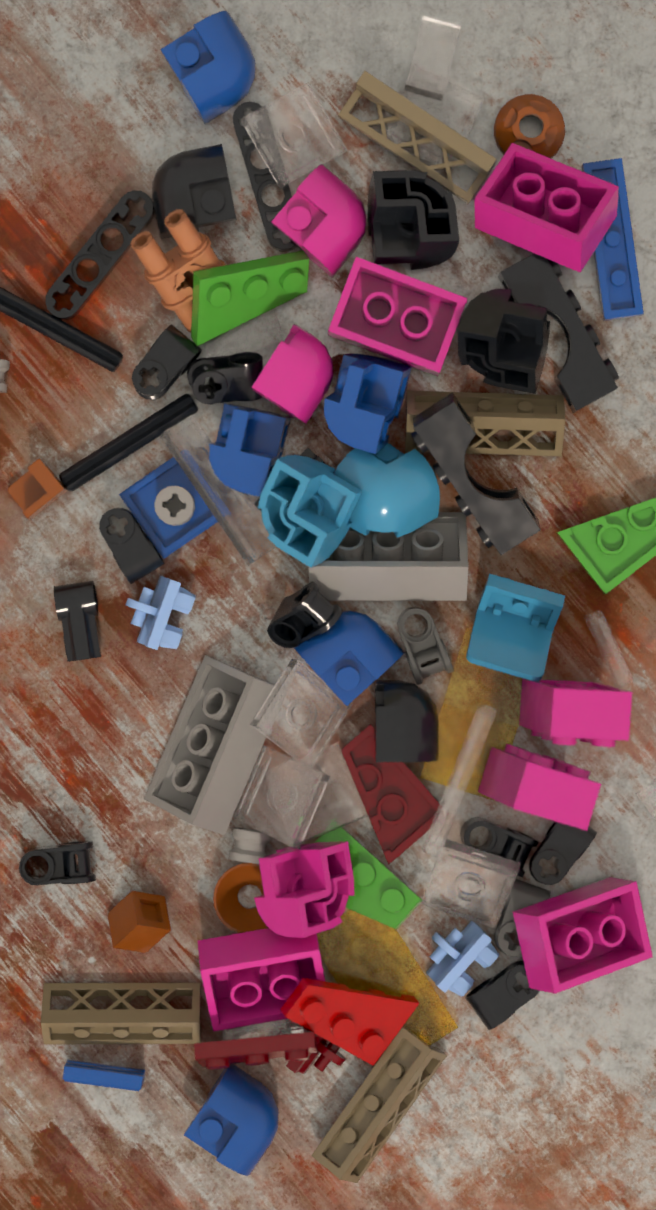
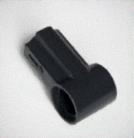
(77, 609)

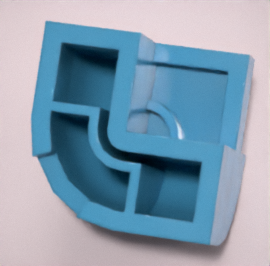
(396, 488)
(307, 508)

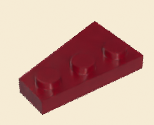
(391, 794)
(255, 1050)

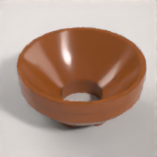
(509, 117)
(226, 901)

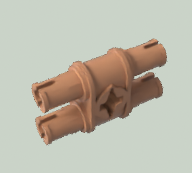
(174, 270)

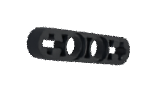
(260, 179)
(96, 252)

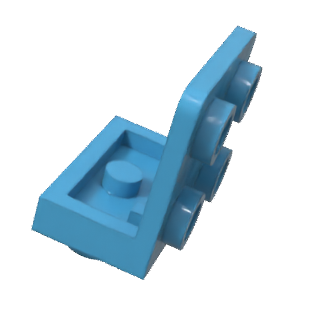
(514, 627)

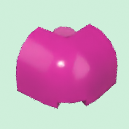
(324, 219)
(297, 374)
(305, 888)

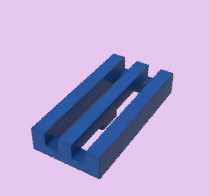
(103, 1075)

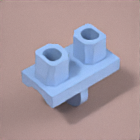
(154, 611)
(456, 955)

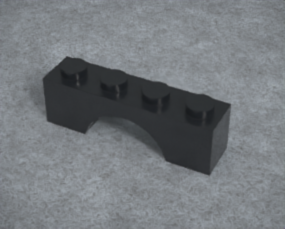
(584, 374)
(502, 514)

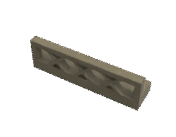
(425, 125)
(499, 411)
(121, 1021)
(378, 1106)

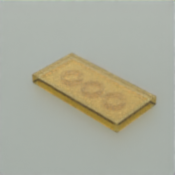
(467, 689)
(376, 957)

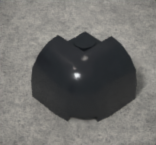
(195, 183)
(411, 219)
(504, 340)
(405, 723)

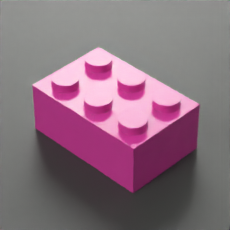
(546, 207)
(397, 316)
(575, 711)
(540, 786)
(582, 934)
(254, 974)

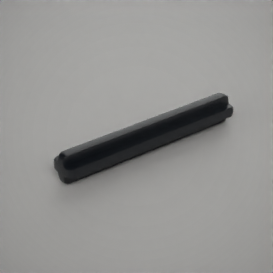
(59, 331)
(128, 442)

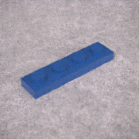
(616, 252)

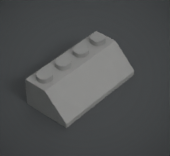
(413, 567)
(211, 747)

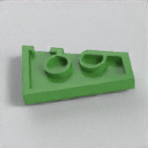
(243, 291)
(614, 544)
(376, 888)

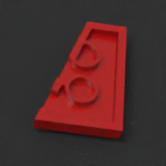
(348, 1017)

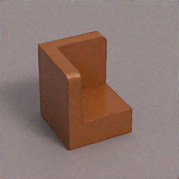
(36, 489)
(139, 921)

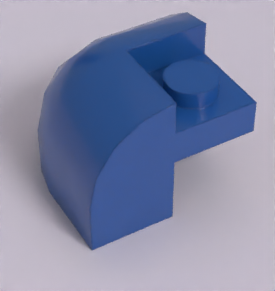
(212, 65)
(366, 400)
(247, 447)
(350, 654)
(236, 1121)

